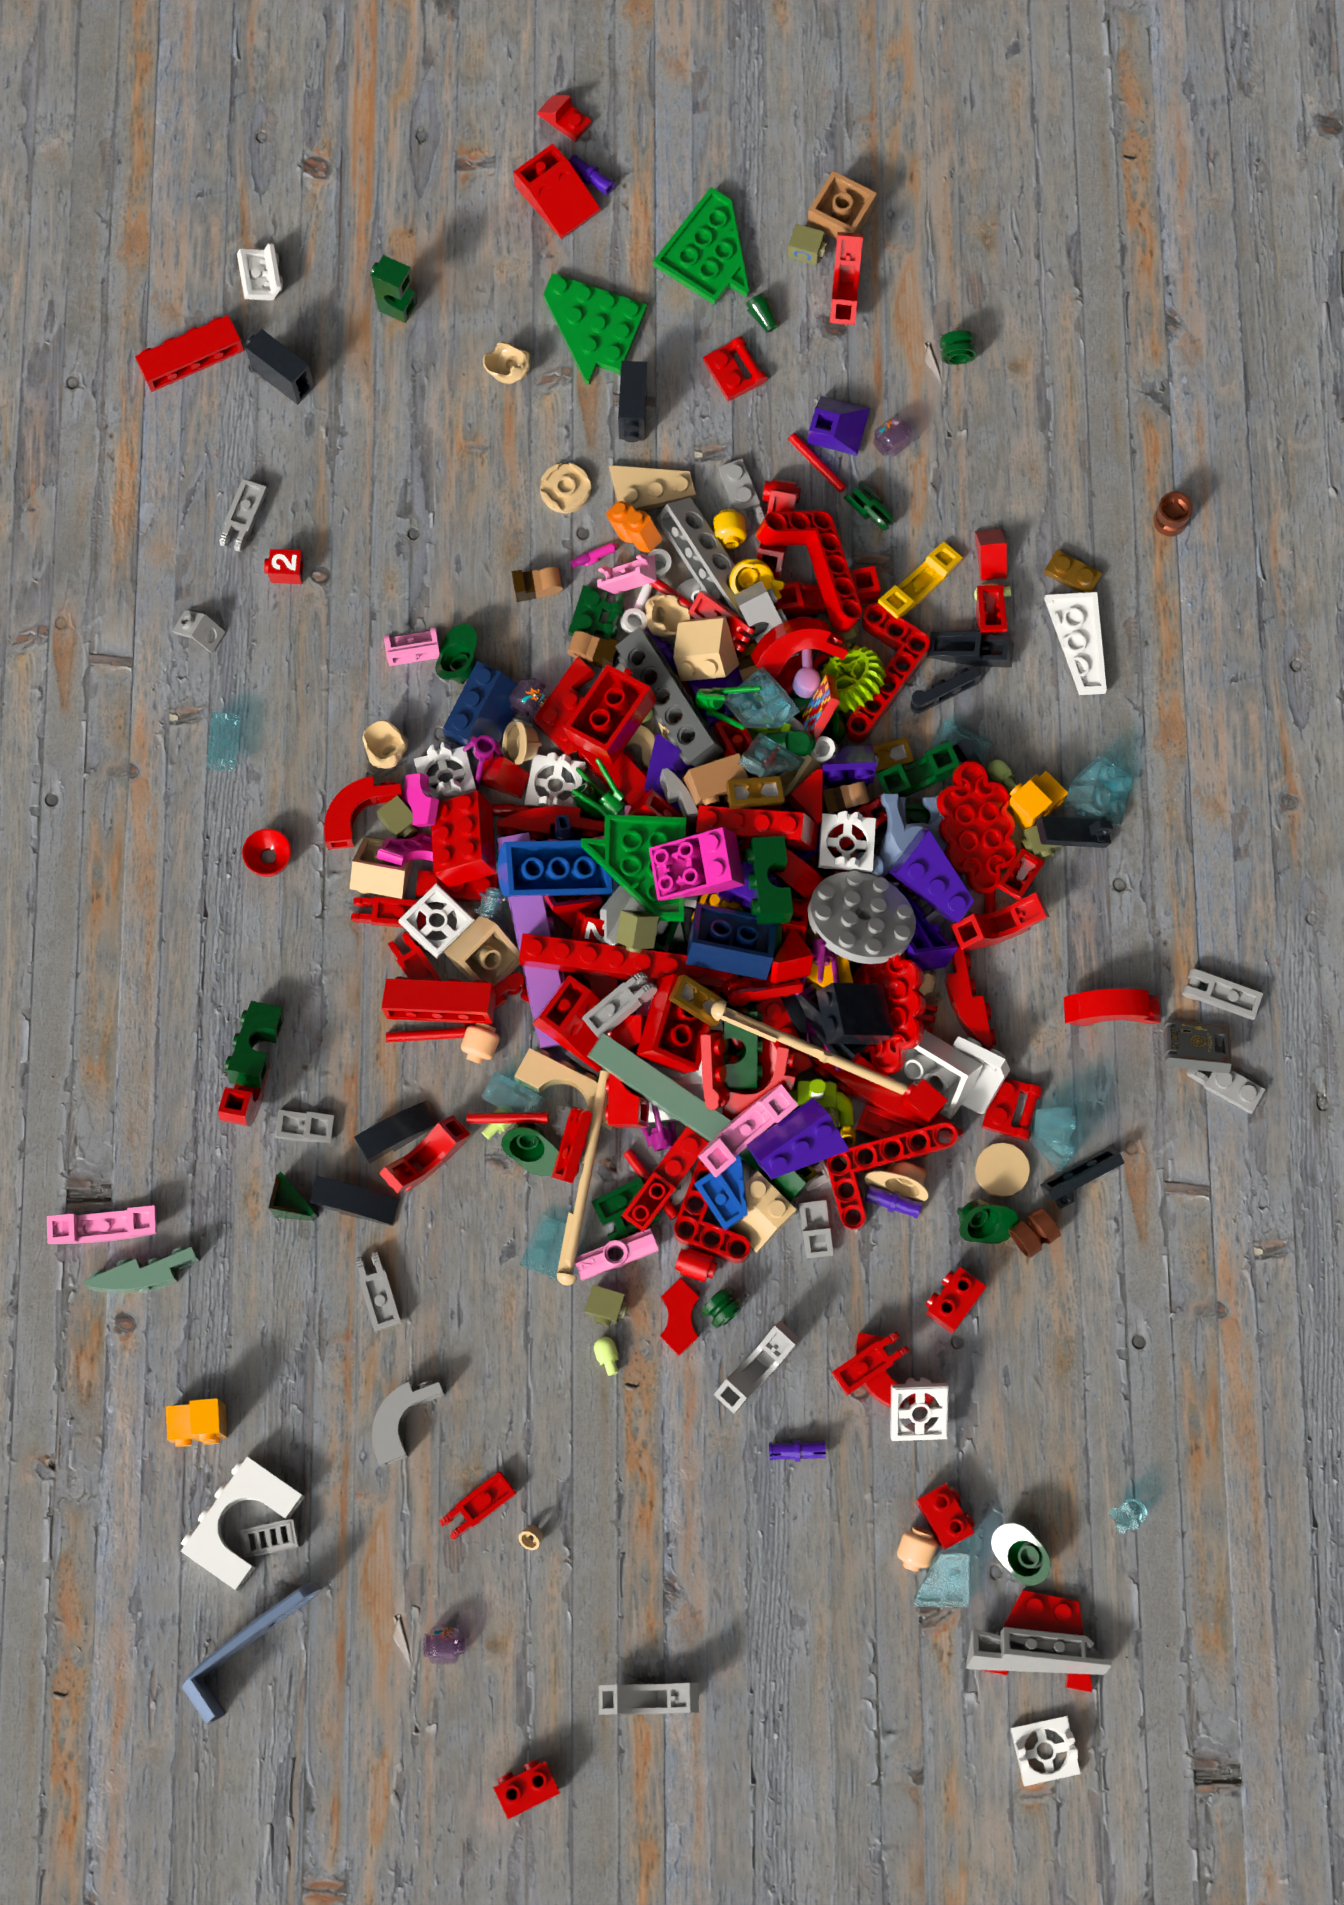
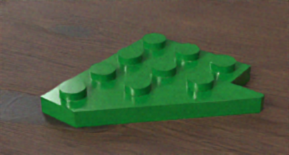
(706, 250)
(593, 323)
(628, 861)

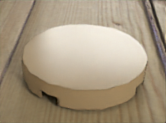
(565, 487)
(1002, 1170)

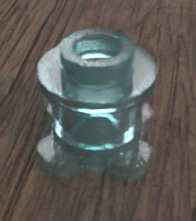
(491, 903)
(1129, 1515)

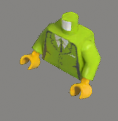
(834, 1102)

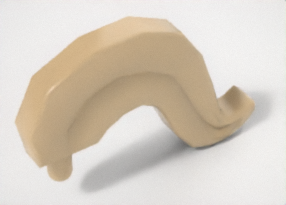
(645, 739)

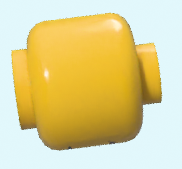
(730, 528)

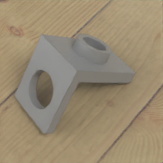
(194, 625)

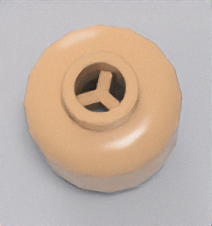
(480, 1042)
(917, 1549)

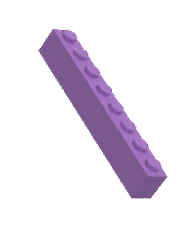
(530, 918)

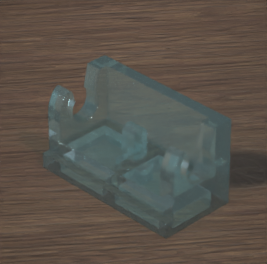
(223, 741)
(511, 1095)

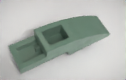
(132, 1278)

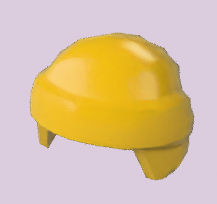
(751, 572)

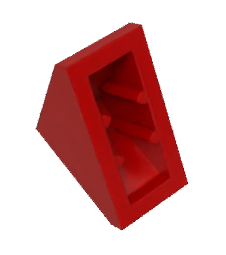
(991, 554)
(991, 608)
(504, 776)
(808, 796)
(1021, 874)
(567, 905)
(792, 960)

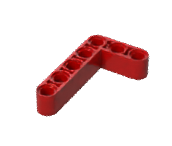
(819, 534)
(894, 676)
(880, 1159)
(702, 1228)

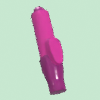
(592, 557)

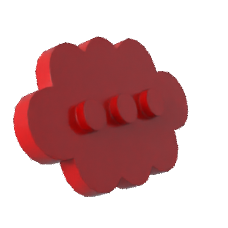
(976, 826)
(905, 1004)

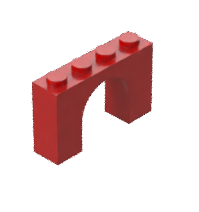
(797, 827)

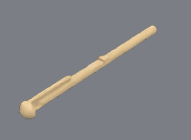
(720, 1011)
(575, 1220)

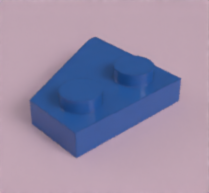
(725, 1194)

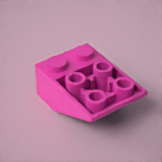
(697, 865)

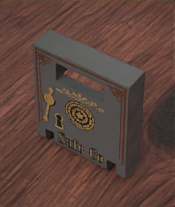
(1193, 1046)

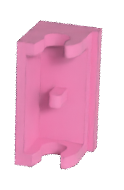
(628, 575)
(412, 647)

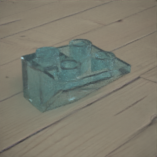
(762, 708)
(1101, 791)
(1052, 1134)

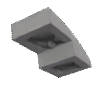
(676, 791)
(304, 1126)
(815, 1229)

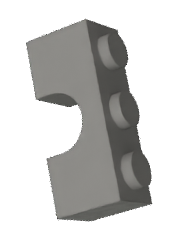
(758, 606)

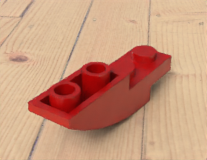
(541, 823)
(969, 1010)
(664, 1179)

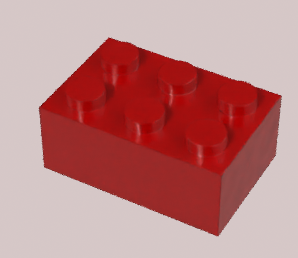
(610, 714)
(463, 839)
(671, 1033)

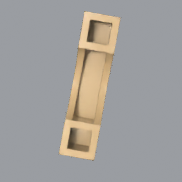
(541, 1072)

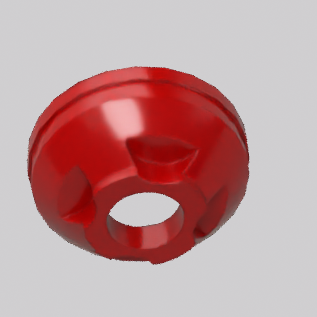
(260, 842)

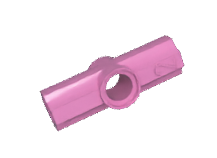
(633, 1246)

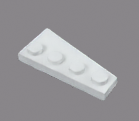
(1079, 633)

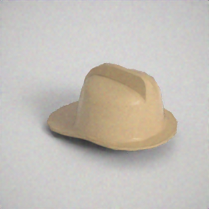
(520, 742)
(901, 1177)

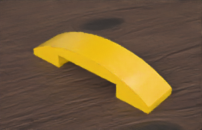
(921, 582)

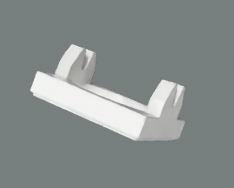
(439, 756)
(541, 762)
(867, 825)
(436, 894)
(920, 1431)
(1059, 1725)

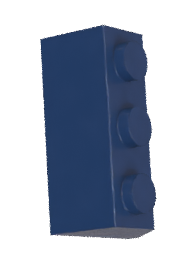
(481, 707)
(730, 942)

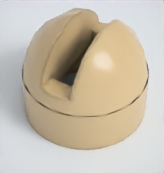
(527, 1542)

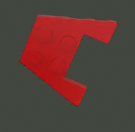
(562, 704)
(1048, 1614)

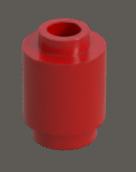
(783, 485)
(695, 1264)

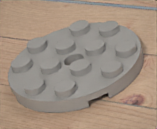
(870, 941)

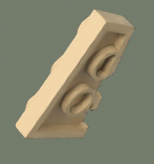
(650, 487)

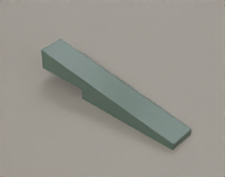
(657, 1088)

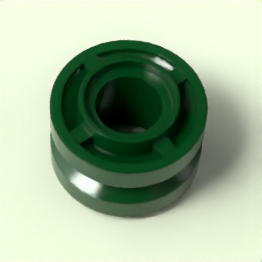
(958, 347)
(722, 1307)

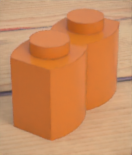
(634, 526)

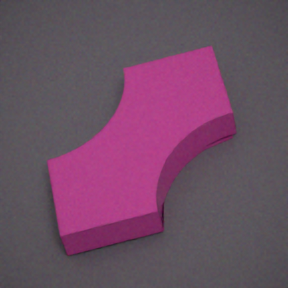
(422, 803)
(404, 850)

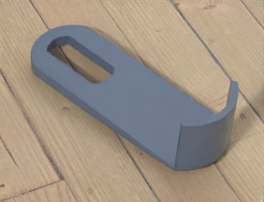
(194, 1685)

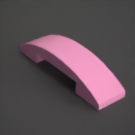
(745, 1128)
(102, 1226)

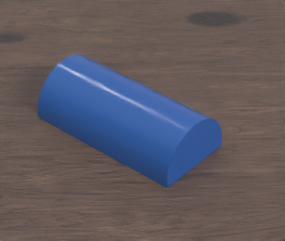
(550, 870)

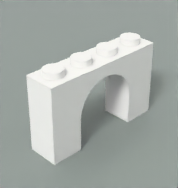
(207, 1543)

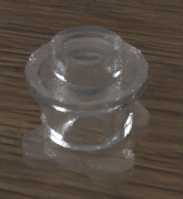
(561, 1120)

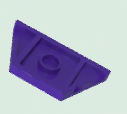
(665, 756)

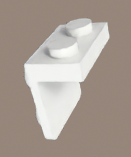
(990, 1077)

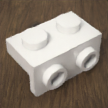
(260, 273)

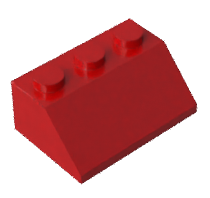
(776, 1016)

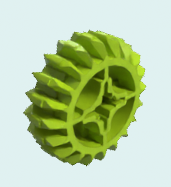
(856, 677)

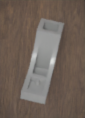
(757, 1367)
(390, 1415)
(648, 1699)

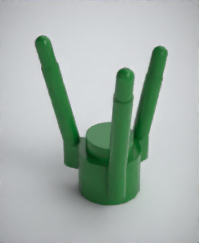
(713, 699)
(609, 802)

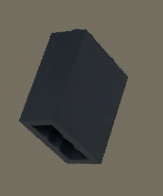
(279, 366)
(633, 401)
(855, 1013)

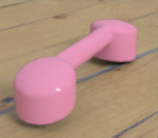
(807, 678)

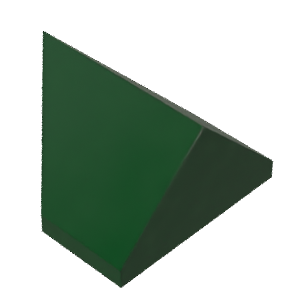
(671, 938)
(287, 1202)

